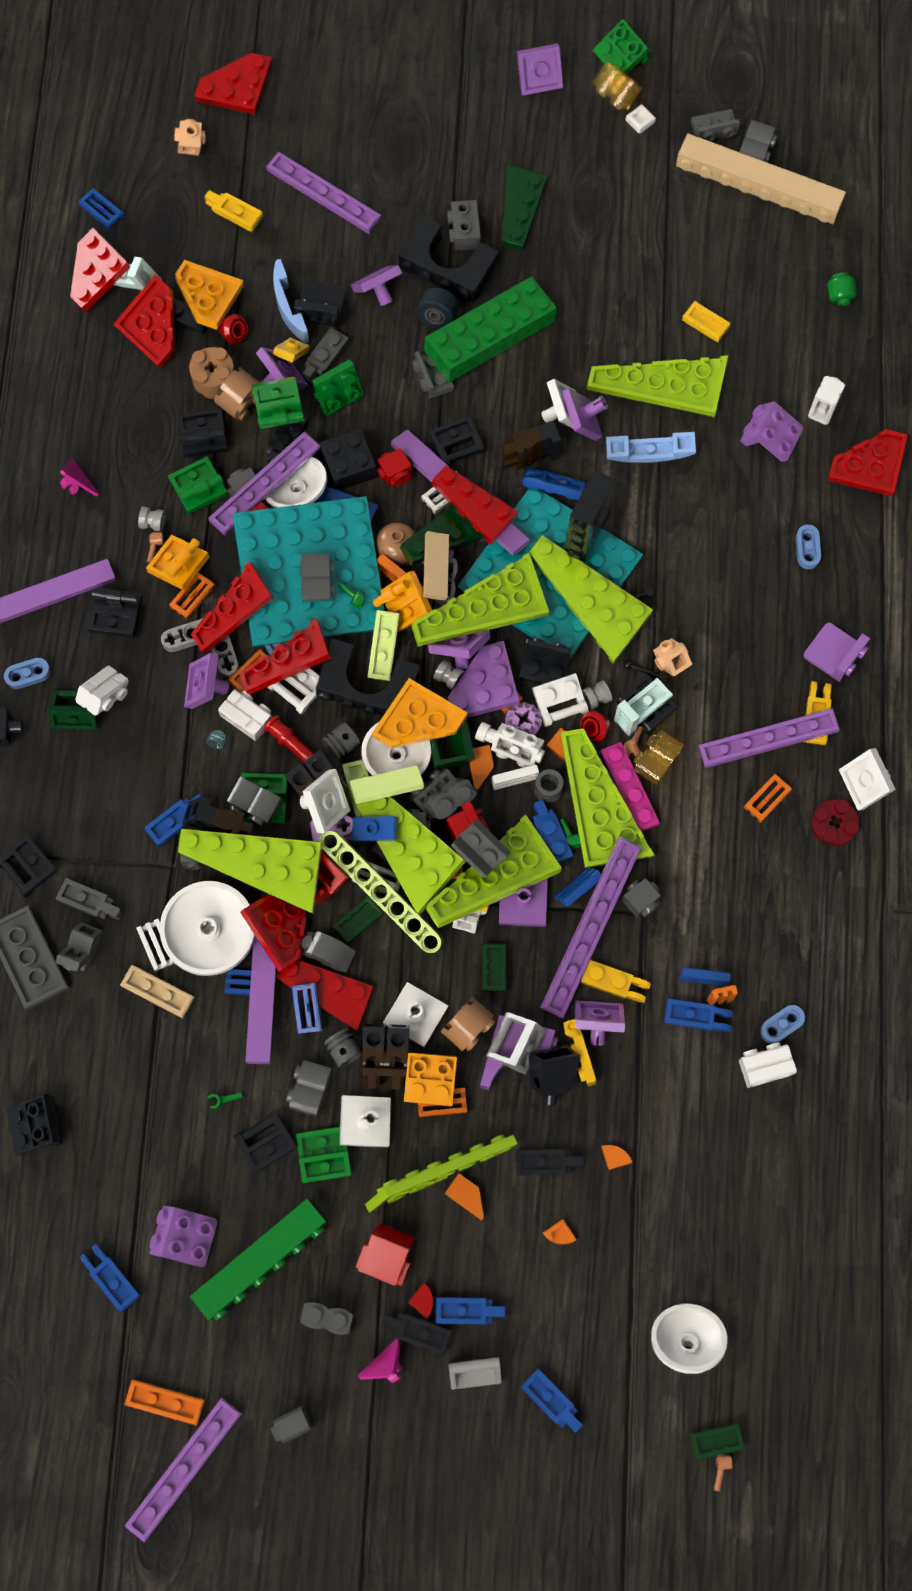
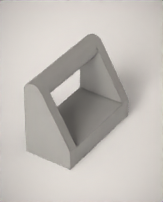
(528, 1042)
(475, 1373)

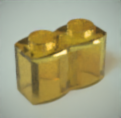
(617, 86)
(657, 757)

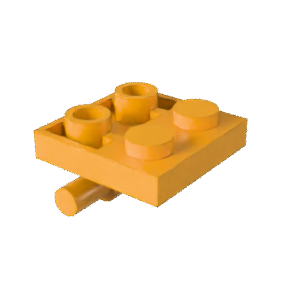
(178, 561)
(406, 598)
(430, 1079)

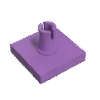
(540, 69)
(377, 282)
(280, 368)
(583, 413)
(460, 647)
(203, 681)
(525, 907)
(599, 1018)

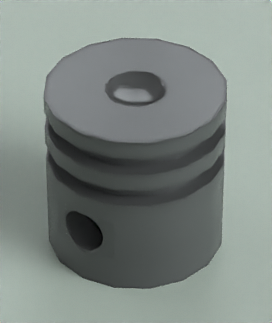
(337, 745)
(548, 786)
(339, 1044)

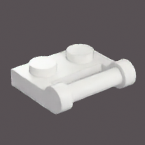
(304, 682)
(557, 692)

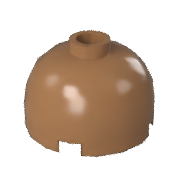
(389, 542)

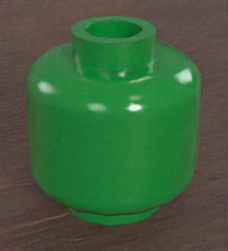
(842, 289)

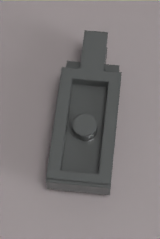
(325, 354)
(87, 900)

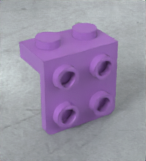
(773, 429)
(836, 651)
(183, 1236)

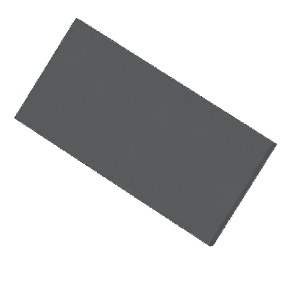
(29, 959)

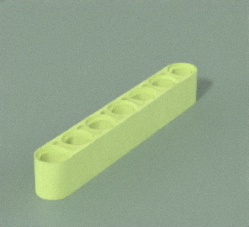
(370, 886)

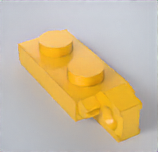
(234, 210)
(586, 1071)

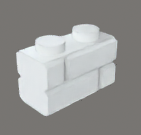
(826, 399)
(102, 690)
(245, 714)
(767, 1065)

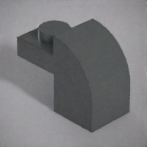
(80, 948)
(327, 950)

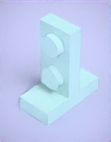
(137, 275)
(641, 706)

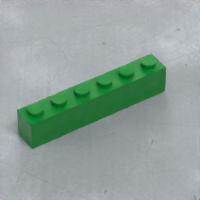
(258, 1260)

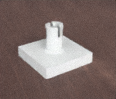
(559, 409)
(867, 779)
(325, 801)
(417, 1010)
(365, 1121)

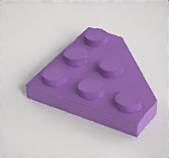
(486, 683)

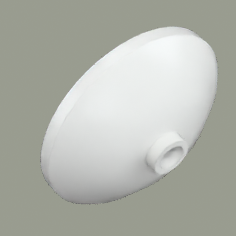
(301, 487)
(379, 759)
(692, 1327)

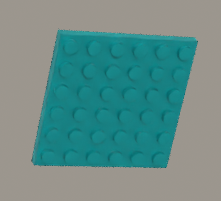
(546, 516)
(274, 544)

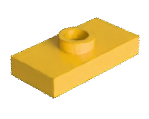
(706, 321)
(291, 350)

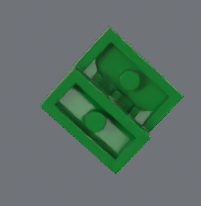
(274, 783)
(322, 1155)

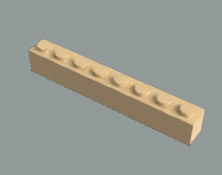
(760, 178)

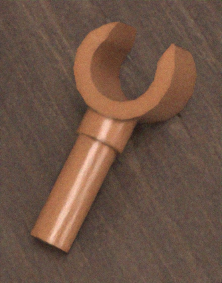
(156, 538)
(631, 745)
(722, 1462)

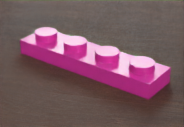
(629, 786)

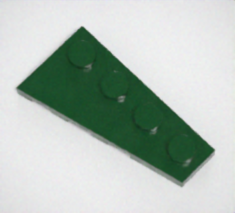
(522, 199)
(450, 522)

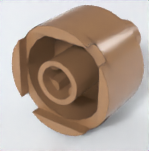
(209, 370)
(237, 394)
(468, 1024)

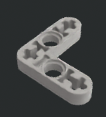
(179, 645)

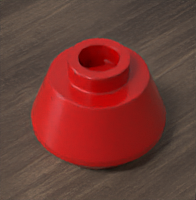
(233, 329)
(595, 725)

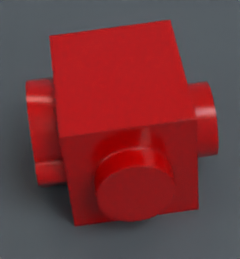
(394, 468)

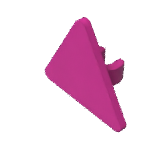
(76, 477)
(385, 1364)

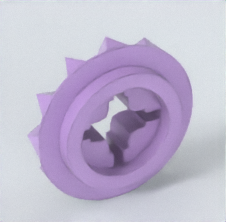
(522, 709)

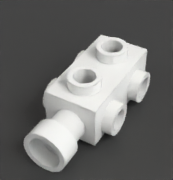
(512, 743)

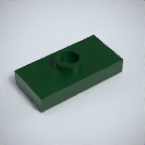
(357, 920)
(493, 967)
(717, 1441)

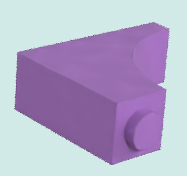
(493, 1067)

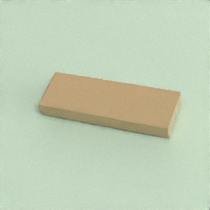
(436, 565)
(157, 991)

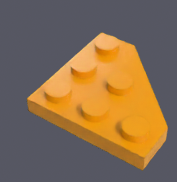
(207, 292)
(418, 717)

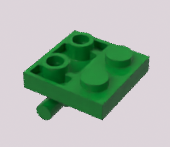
(622, 48)
(337, 388)
(278, 402)
(198, 485)

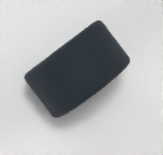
(437, 308)

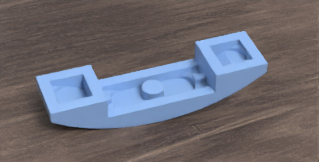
(294, 322)
(651, 449)

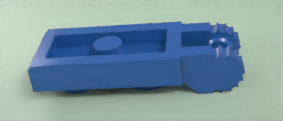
(553, 483)
(696, 1015)
(111, 1280)

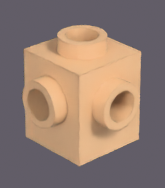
(189, 137)
(672, 657)

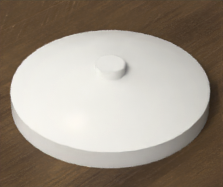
(205, 928)

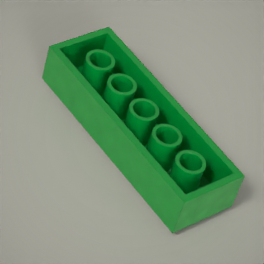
(490, 329)

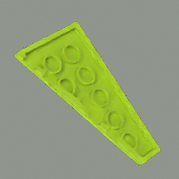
(668, 383)
(597, 602)
(492, 603)
(597, 803)
(417, 857)
(270, 864)
(526, 865)
(436, 1171)

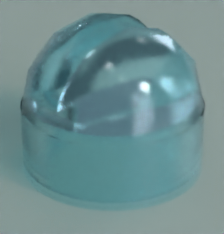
(216, 739)

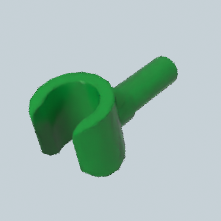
(358, 598)
(573, 840)
(224, 1099)

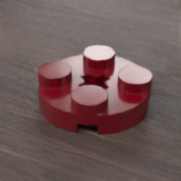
(829, 834)

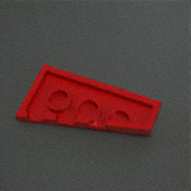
(481, 508)
(242, 600)
(293, 657)
(338, 994)

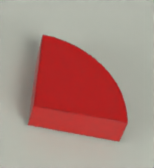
(422, 1300)

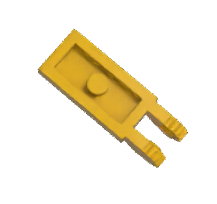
(817, 705)
(613, 981)

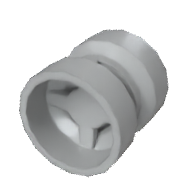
(152, 519)
(448, 674)
(597, 695)

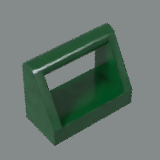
(70, 716)
(461, 746)

